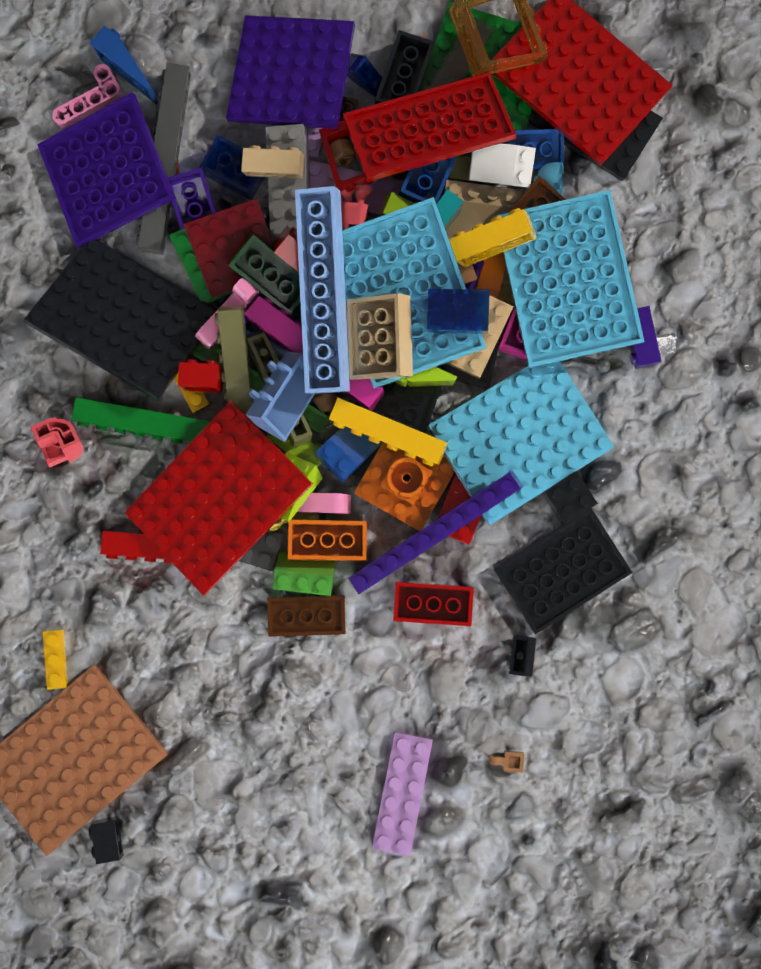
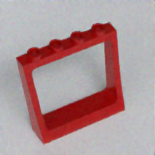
(328, 135)

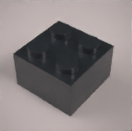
(569, 498)

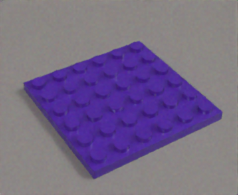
(291, 71)
(106, 170)

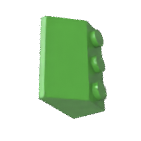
(303, 576)

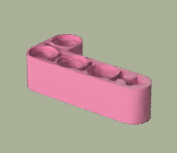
(86, 100)
(243, 294)
(327, 503)

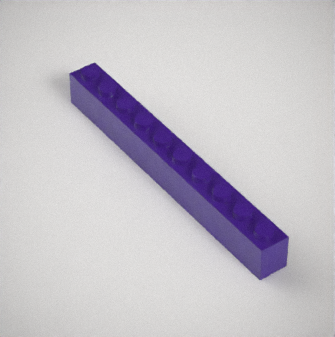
(436, 532)

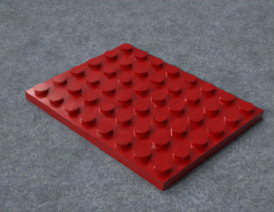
(587, 84)
(218, 498)

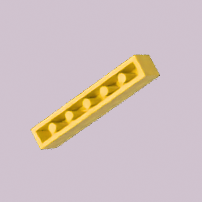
(388, 431)

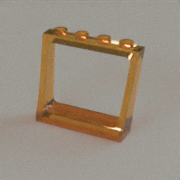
(473, 45)

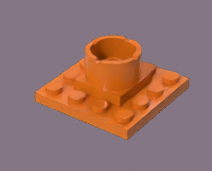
(407, 501)

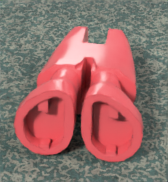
(355, 212)

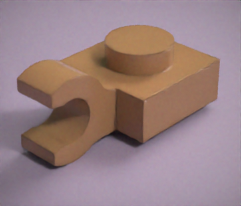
(512, 761)

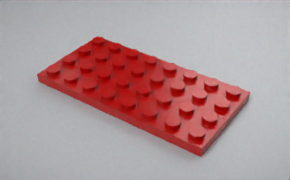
(428, 126)

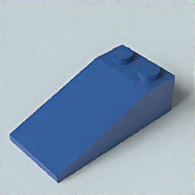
(114, 54)
(548, 145)

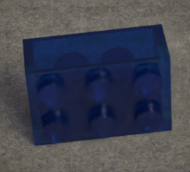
(224, 166)
(458, 311)

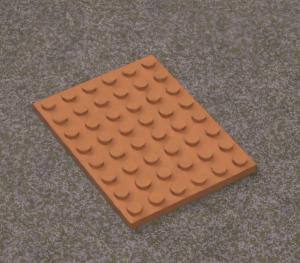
(74, 759)

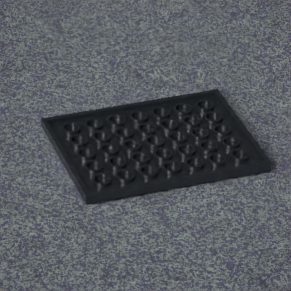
(121, 317)

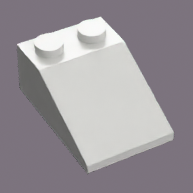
(503, 165)

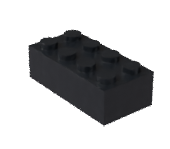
(405, 67)

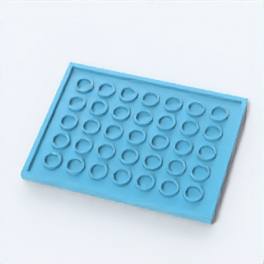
(408, 256)
(573, 282)
(524, 425)

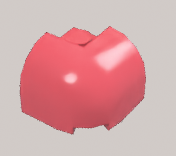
(57, 440)

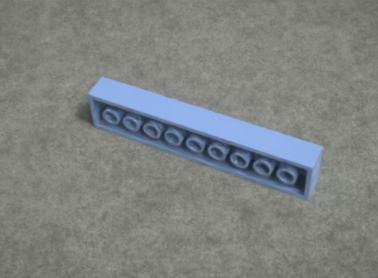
(322, 290)

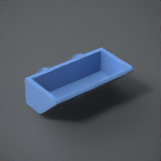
(282, 397)

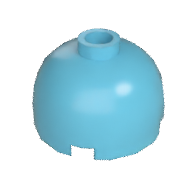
(552, 175)

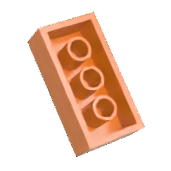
(327, 540)

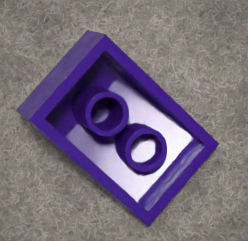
(192, 196)

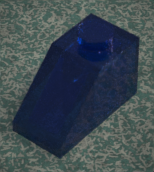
(364, 73)

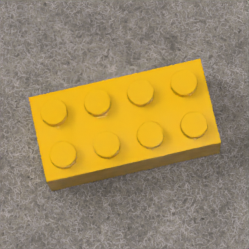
(493, 237)

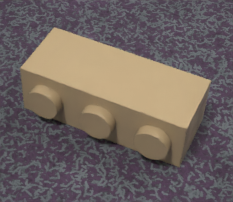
(273, 162)

